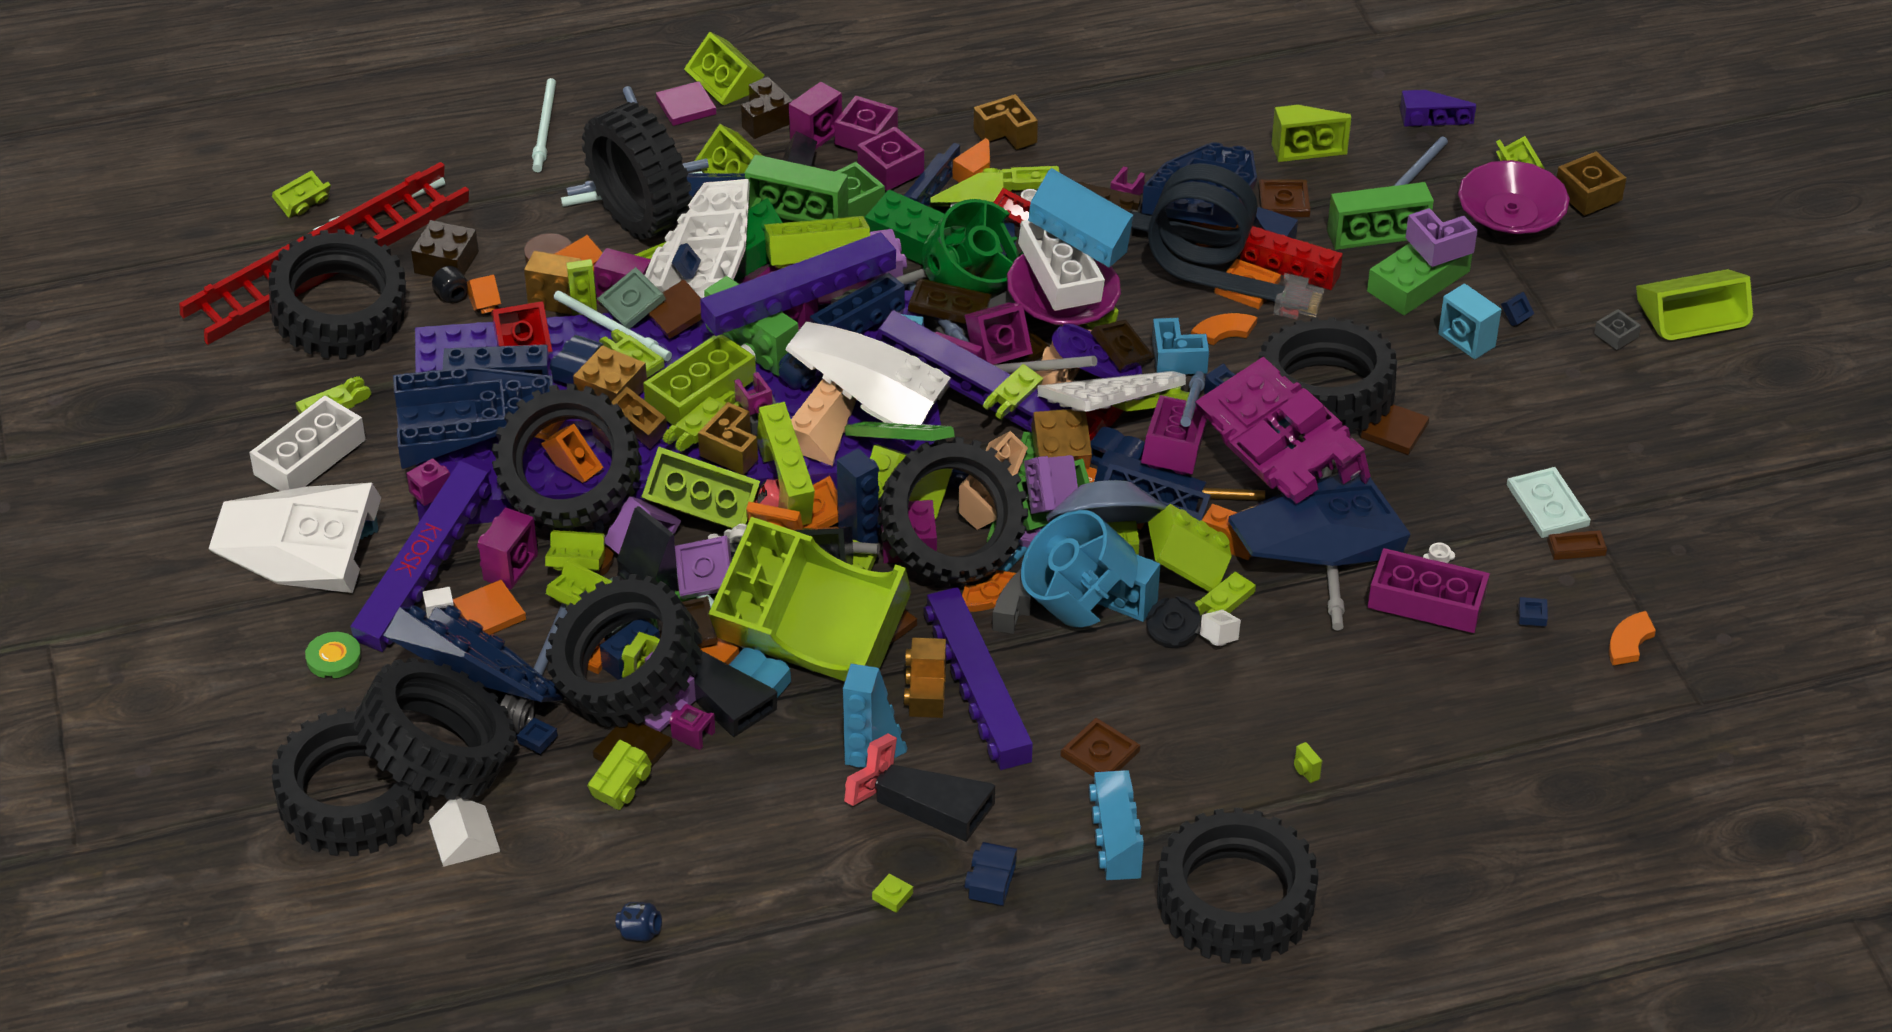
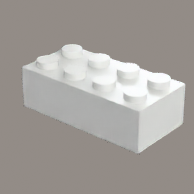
(1062, 270)
(307, 445)

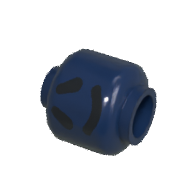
(796, 373)
(638, 921)

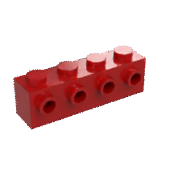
(1284, 254)

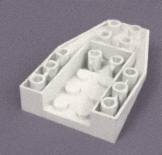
(298, 534)

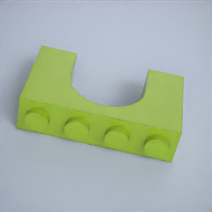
(779, 443)

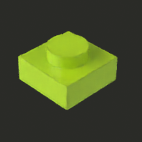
(1307, 762)
(892, 893)

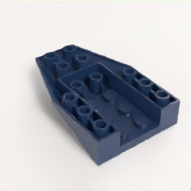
(1232, 158)
(456, 408)
(1326, 528)
(467, 648)

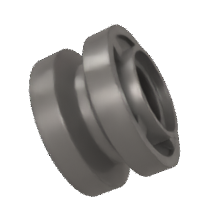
(520, 710)

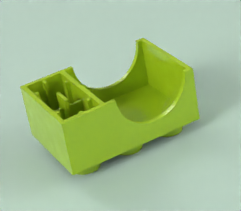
(805, 603)

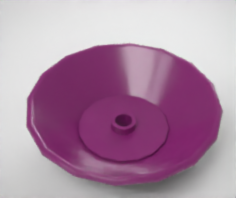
(1513, 197)
(1027, 291)

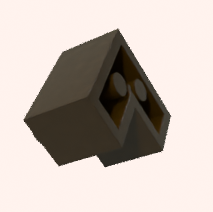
(766, 108)

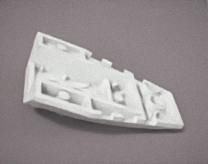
(713, 229)
(876, 374)

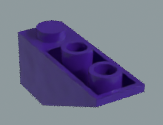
(1432, 108)

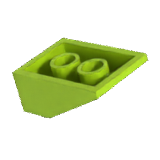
(1309, 133)
(979, 186)
(928, 488)

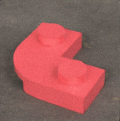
(880, 757)

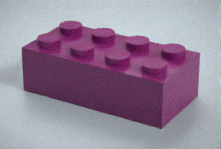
(1170, 443)
(1428, 590)

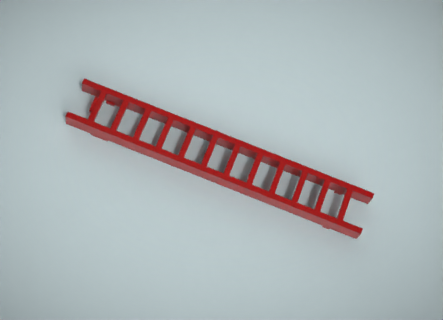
(364, 212)

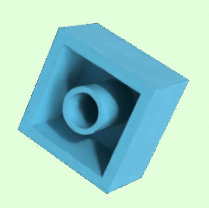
(1469, 321)

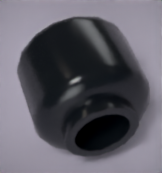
(450, 284)

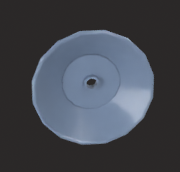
(1111, 501)

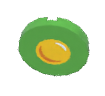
(333, 654)

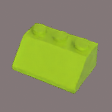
(722, 69)
(727, 152)
(1189, 547)

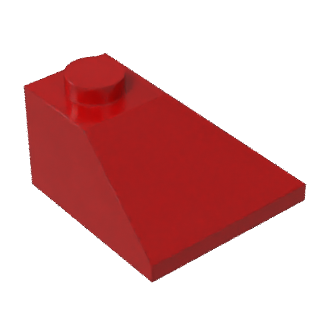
(521, 325)

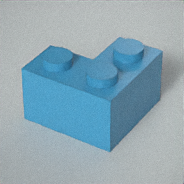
(1176, 351)
(1139, 599)

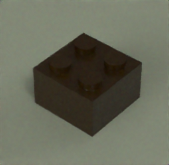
(444, 246)

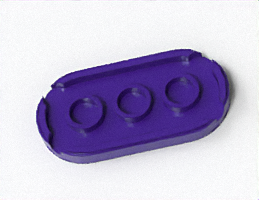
(1075, 341)

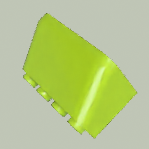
(1697, 304)

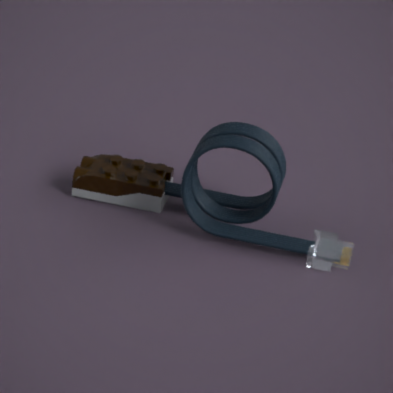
(1290, 299)

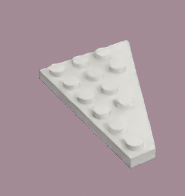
(1104, 392)

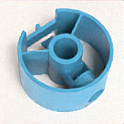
(1075, 566)

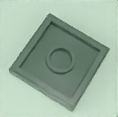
(631, 298)

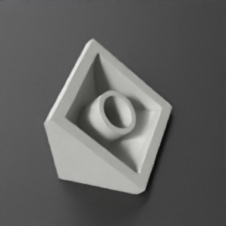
(463, 831)

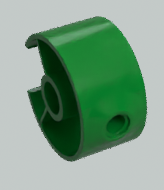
(977, 253)

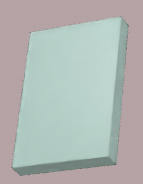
(1548, 502)

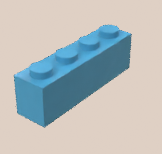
(867, 714)
(1117, 824)

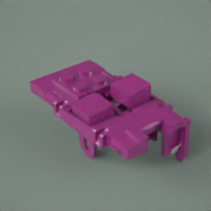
(1260, 398)

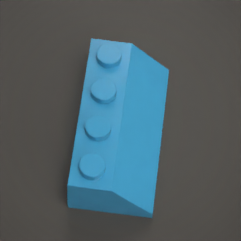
(1081, 218)

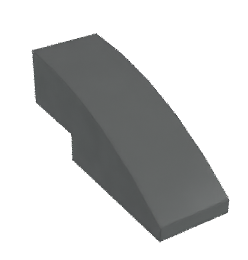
(1011, 603)

